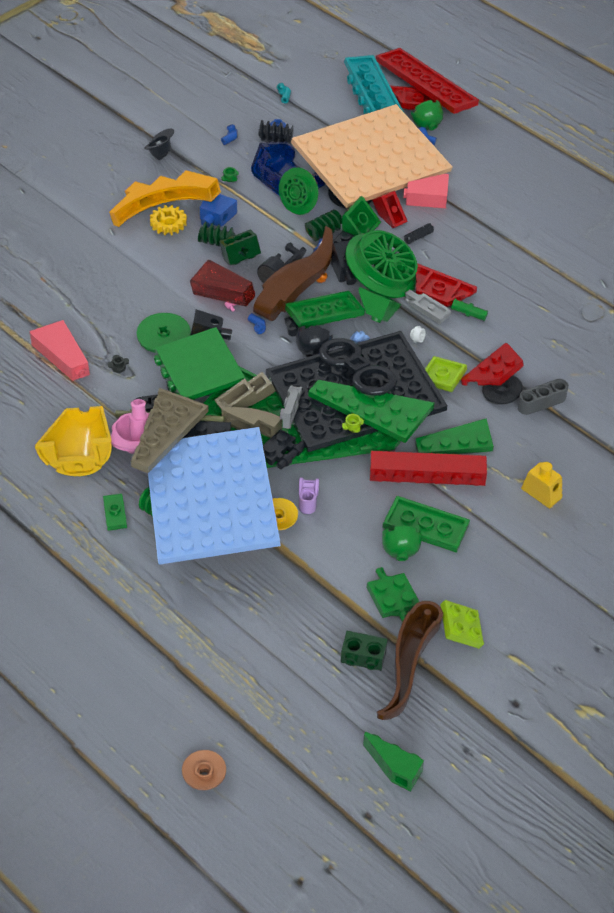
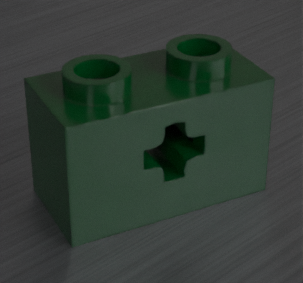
(240, 247)

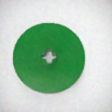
(161, 329)

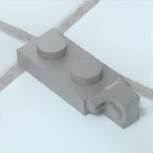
(427, 306)
(291, 405)

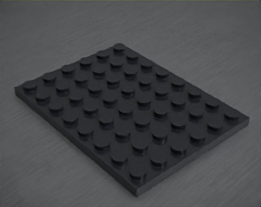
(322, 425)

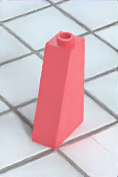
(61, 349)

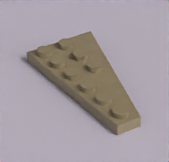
(166, 425)

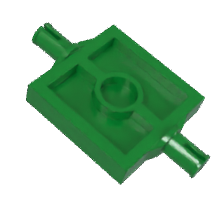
(392, 594)

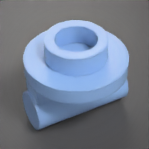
(359, 337)

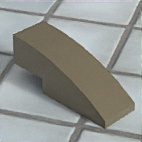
(246, 393)
(250, 418)

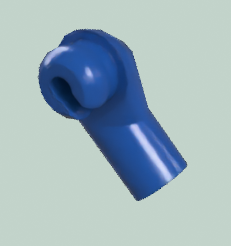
(260, 324)

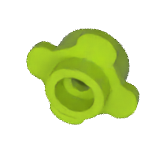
(353, 423)

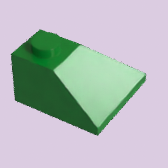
(378, 306)

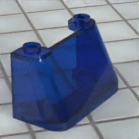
(273, 161)

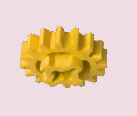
(169, 220)

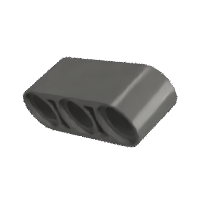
(543, 396)

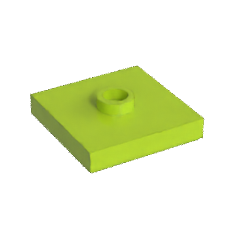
(445, 373)

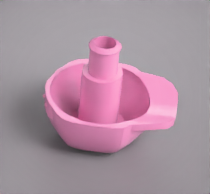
(129, 427)

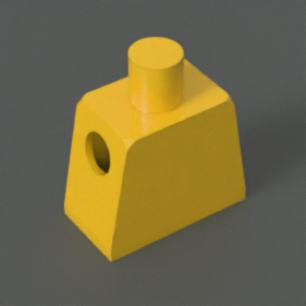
(544, 484)

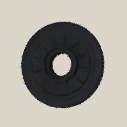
(512, 393)

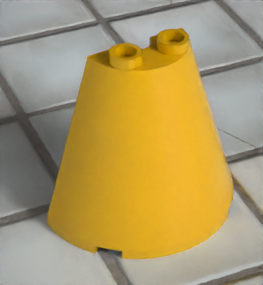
(76, 442)

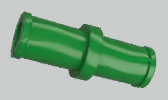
(469, 310)

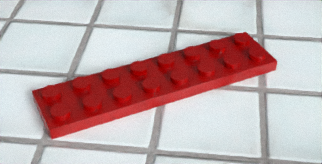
(427, 80)

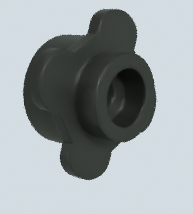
(118, 363)

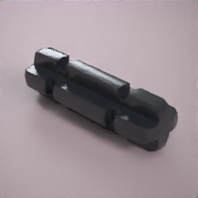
(418, 233)

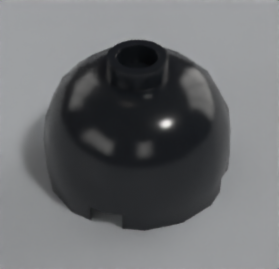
(311, 339)

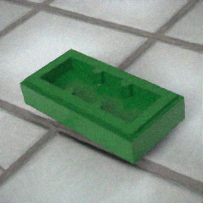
(114, 512)

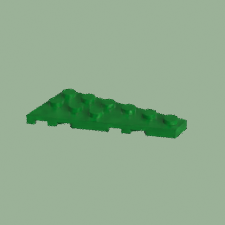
(387, 413)

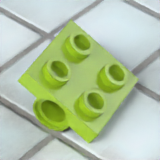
(462, 624)

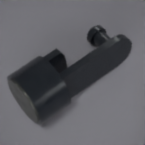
(274, 263)

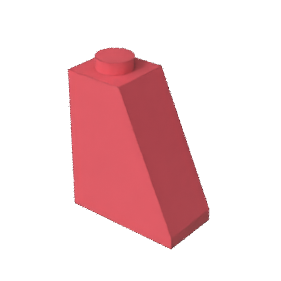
(427, 192)

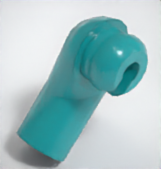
(284, 91)

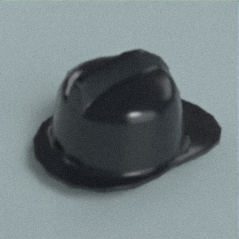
(160, 144)

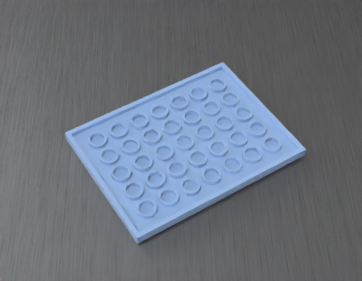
(212, 497)

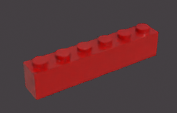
(428, 468)

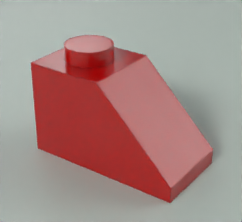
(390, 209)

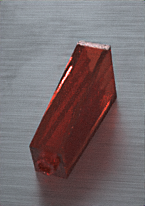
(222, 284)

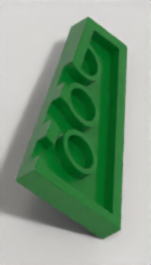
(463, 439)

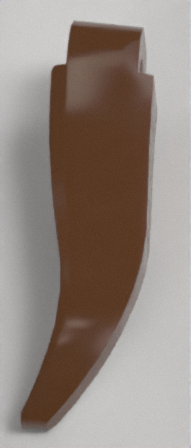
(293, 279)
(414, 635)

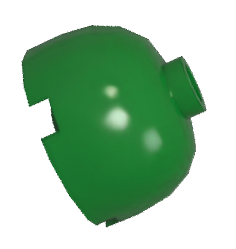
(428, 115)
(401, 542)

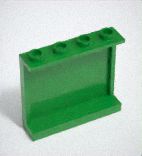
(198, 365)

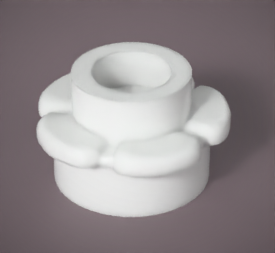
(417, 334)

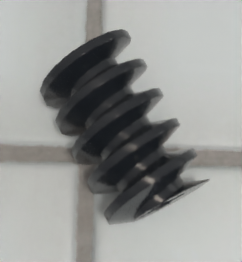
(276, 133)

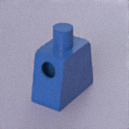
(218, 211)

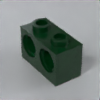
(365, 646)

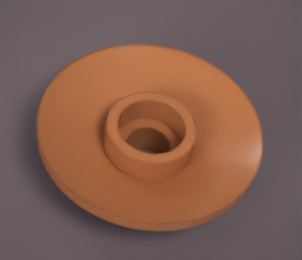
(201, 762)

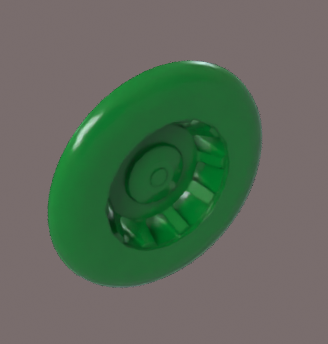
(293, 191)

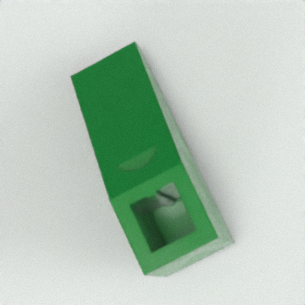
(396, 763)

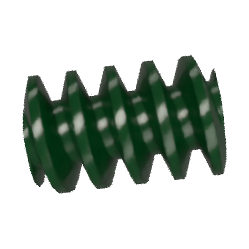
(316, 227)
(212, 235)

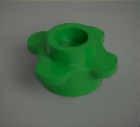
(230, 174)

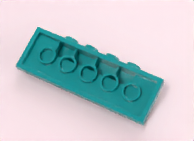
(369, 83)

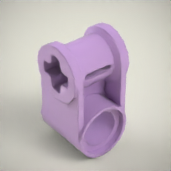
(308, 495)

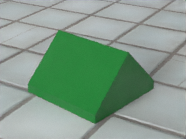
(359, 218)

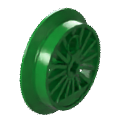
(395, 270)

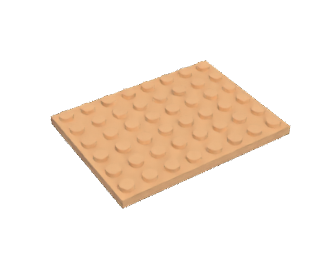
(370, 155)

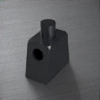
(340, 266)
(205, 321)

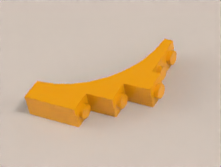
(162, 190)

